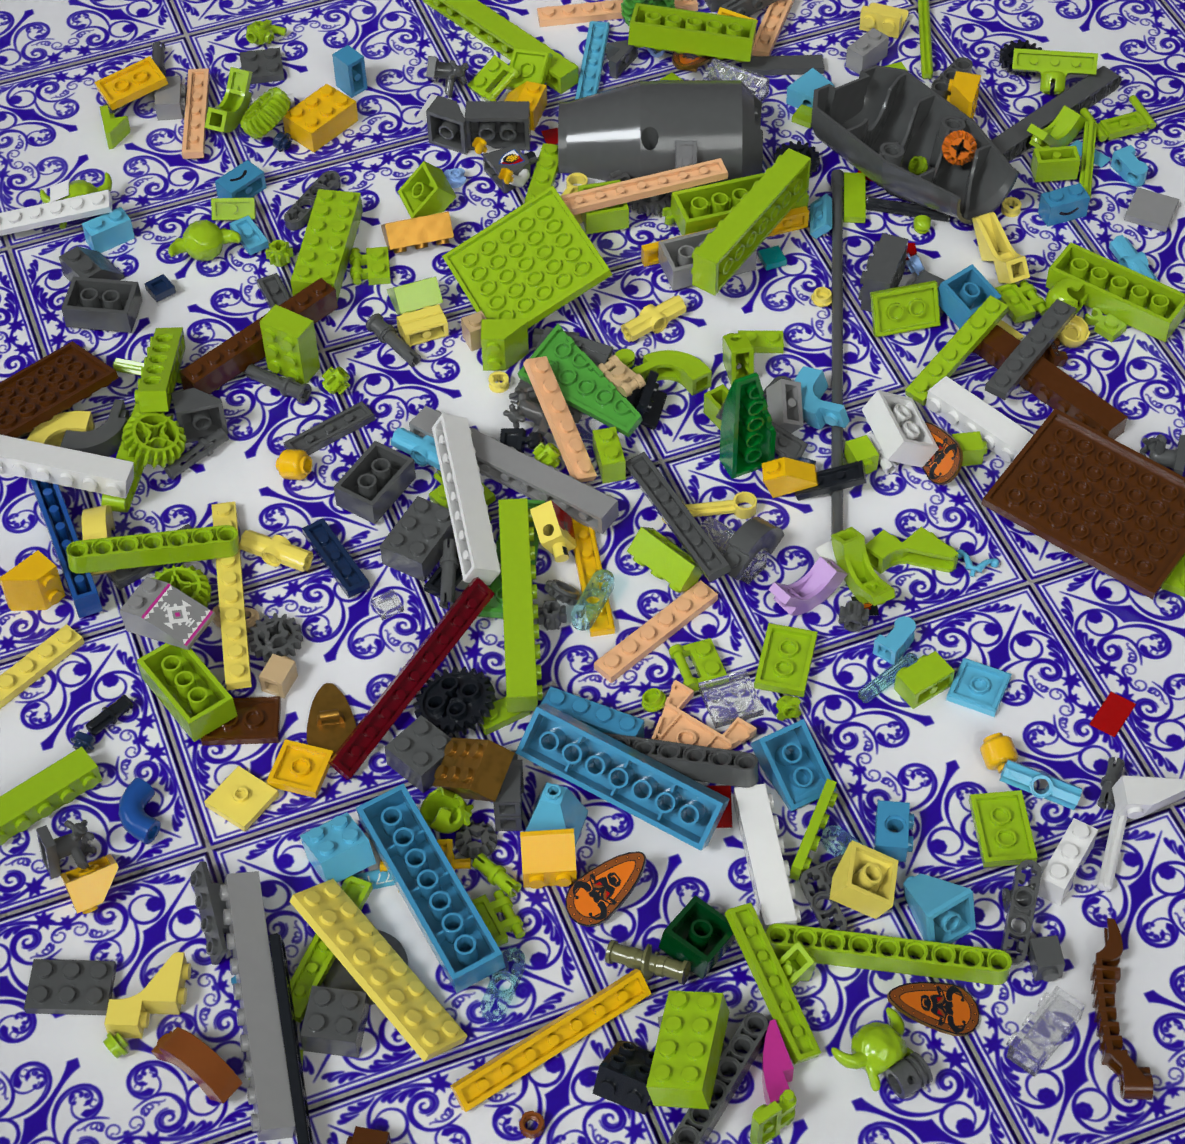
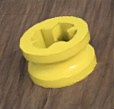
(1011, 201)
(498, 387)

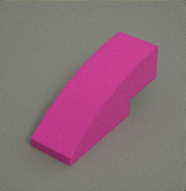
(776, 1065)

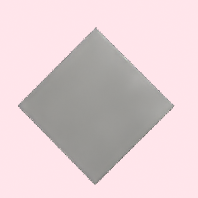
(1151, 209)

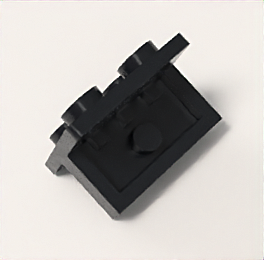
(649, 401)

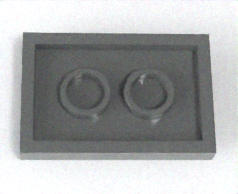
(70, 987)

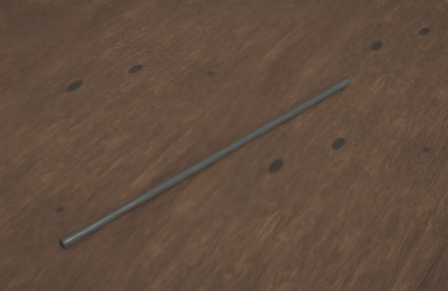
(837, 186)

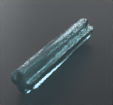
(885, 679)

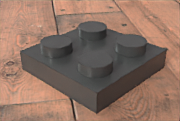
(264, 64)

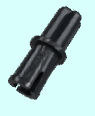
(109, 715)

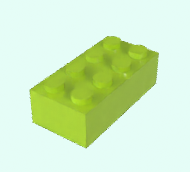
(187, 689)
(688, 1049)

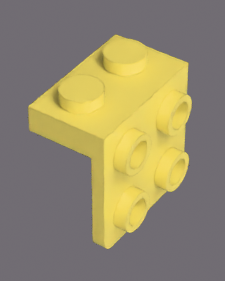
(883, 18)

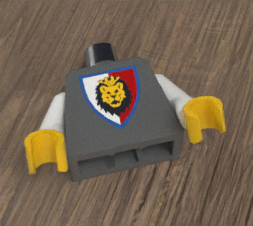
(505, 166)

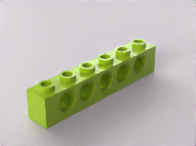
(160, 370)

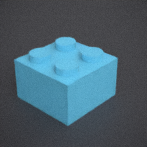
(338, 848)

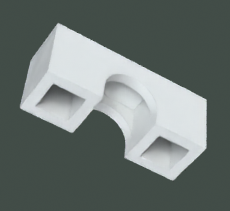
(1065, 861)

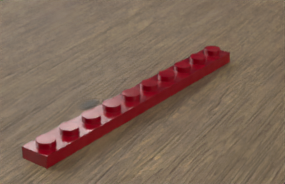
(411, 679)

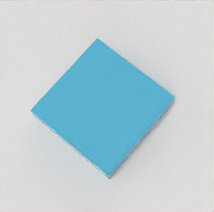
(978, 687)

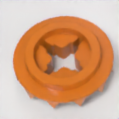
(955, 138)

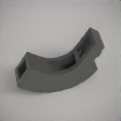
(103, 440)
(748, 541)

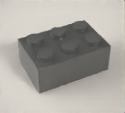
(499, 123)
(883, 268)
(102, 304)
(374, 482)
(418, 539)

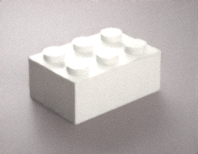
(899, 429)

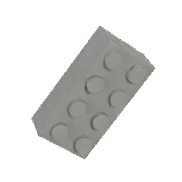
(677, 260)

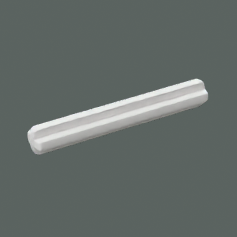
(1112, 852)

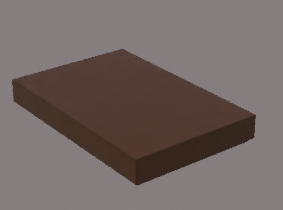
(255, 723)

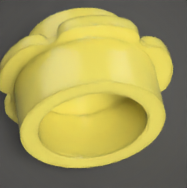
(822, 297)

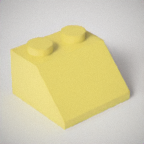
(865, 880)

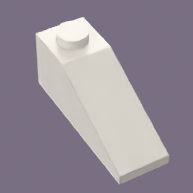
(1143, 795)

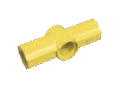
(653, 318)
(276, 550)

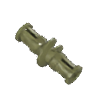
(648, 962)

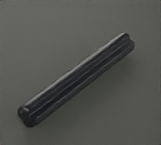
(903, 208)

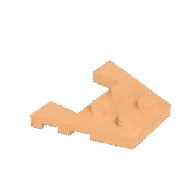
(680, 727)

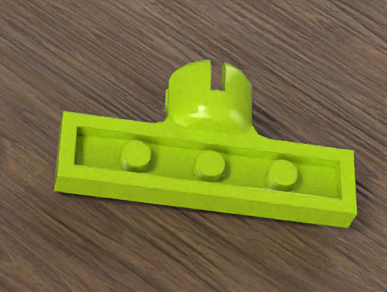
(1054, 66)

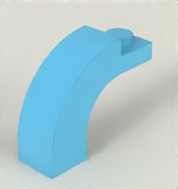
(816, 411)

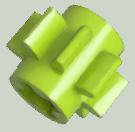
(279, 253)
(335, 380)
(547, 454)

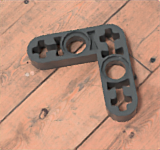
(824, 880)

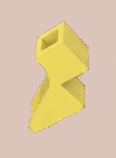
(996, 247)
(160, 996)

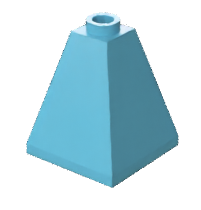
(556, 810)
(940, 908)

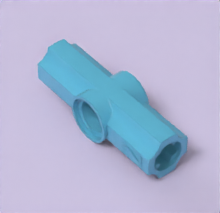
(1129, 257)
(420, 449)
(1056, 791)

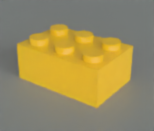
(320, 117)

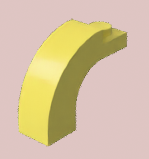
(53, 431)
(97, 524)

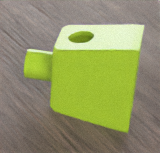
(737, 350)

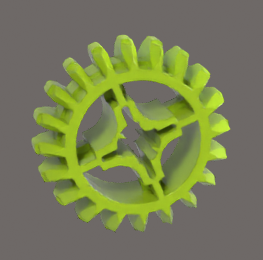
(265, 113)
(153, 439)
(188, 581)

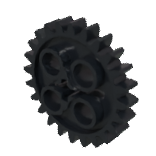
(456, 700)

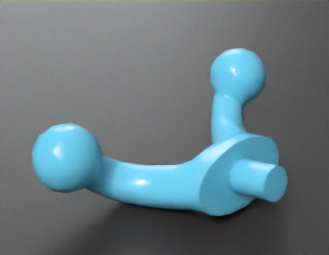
(969, 565)

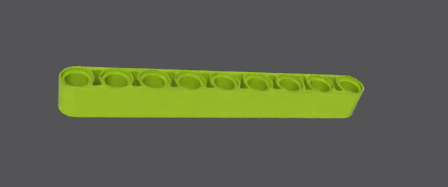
(900, 948)

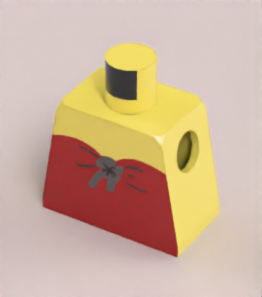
(554, 530)

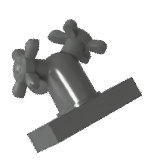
(447, 71)
(526, 409)
(1167, 457)
(55, 849)

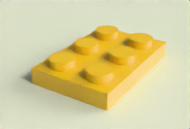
(131, 83)

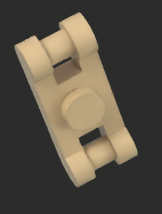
(621, 376)

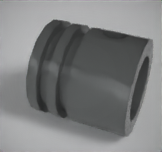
(908, 1075)

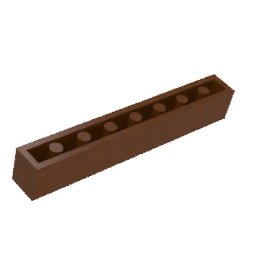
(247, 346)
(1055, 386)

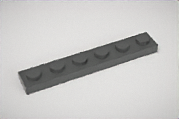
(1030, 349)

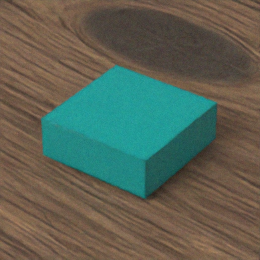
(772, 258)

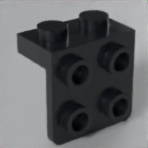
(624, 1076)

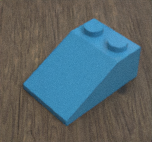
(792, 764)

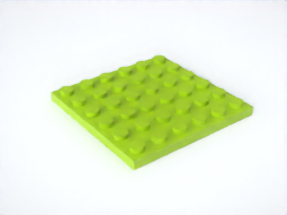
(528, 262)

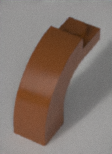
(199, 1062)

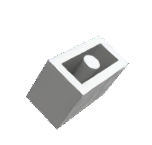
(867, 51)
(170, 100)
(785, 404)

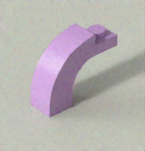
(811, 589)

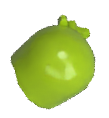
(1059, 292)
(445, 811)

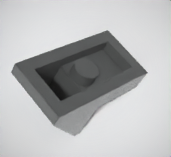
(620, 57)

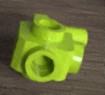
(263, 32)

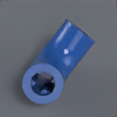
(133, 813)

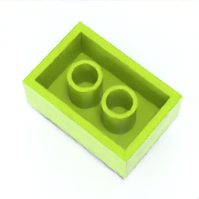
(290, 344)

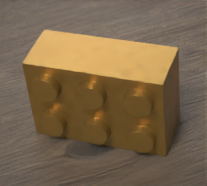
(473, 768)

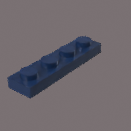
(336, 558)

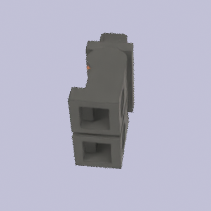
(509, 800)

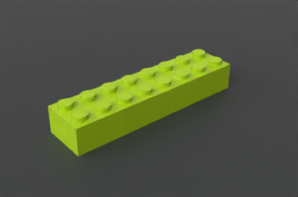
(750, 221)

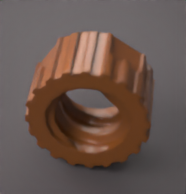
(531, 1115)

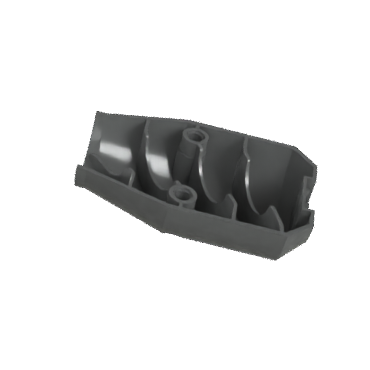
(894, 117)
(638, 125)

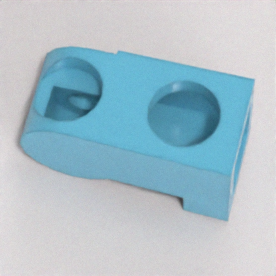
(1129, 167)
(897, 641)

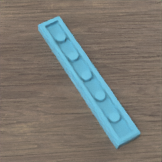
(593, 59)

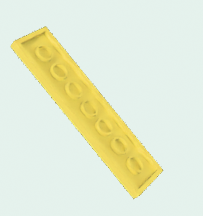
(378, 969)

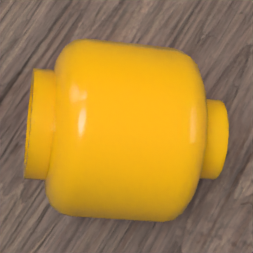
(294, 464)
(997, 750)

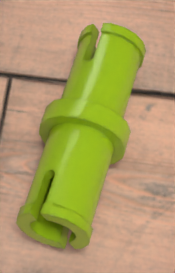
(496, 875)

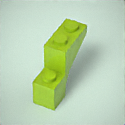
(919, 549)

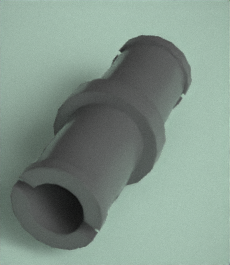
(1112, 775)

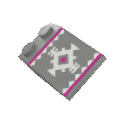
(165, 614)

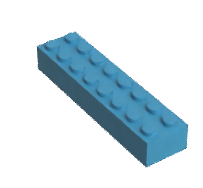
(622, 776)
(430, 888)

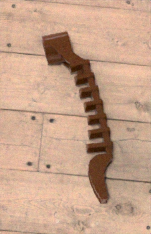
(1133, 1080)

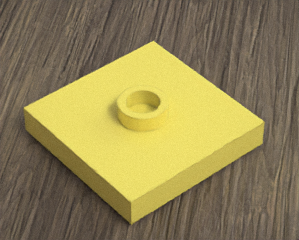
(241, 798)

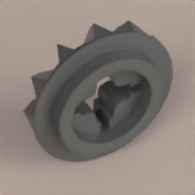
(562, 591)
(473, 849)

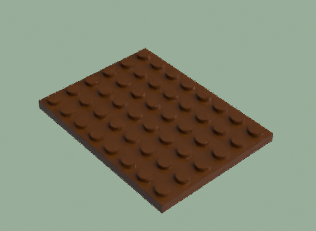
(1096, 502)

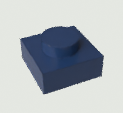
(160, 288)

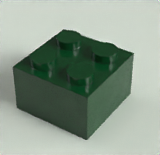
(698, 936)

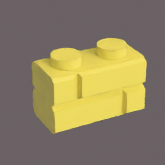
(422, 325)

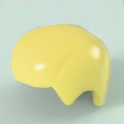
(1074, 333)

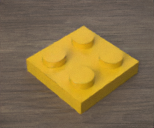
(300, 768)

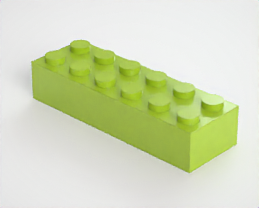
(692, 32)
(706, 205)
(328, 240)
(1120, 291)

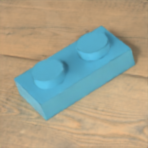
(821, 216)
(251, 236)

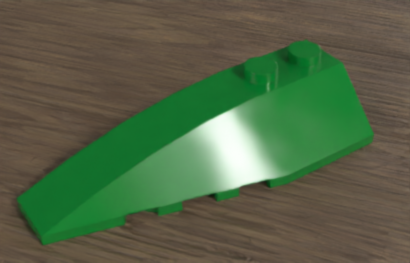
(746, 428)

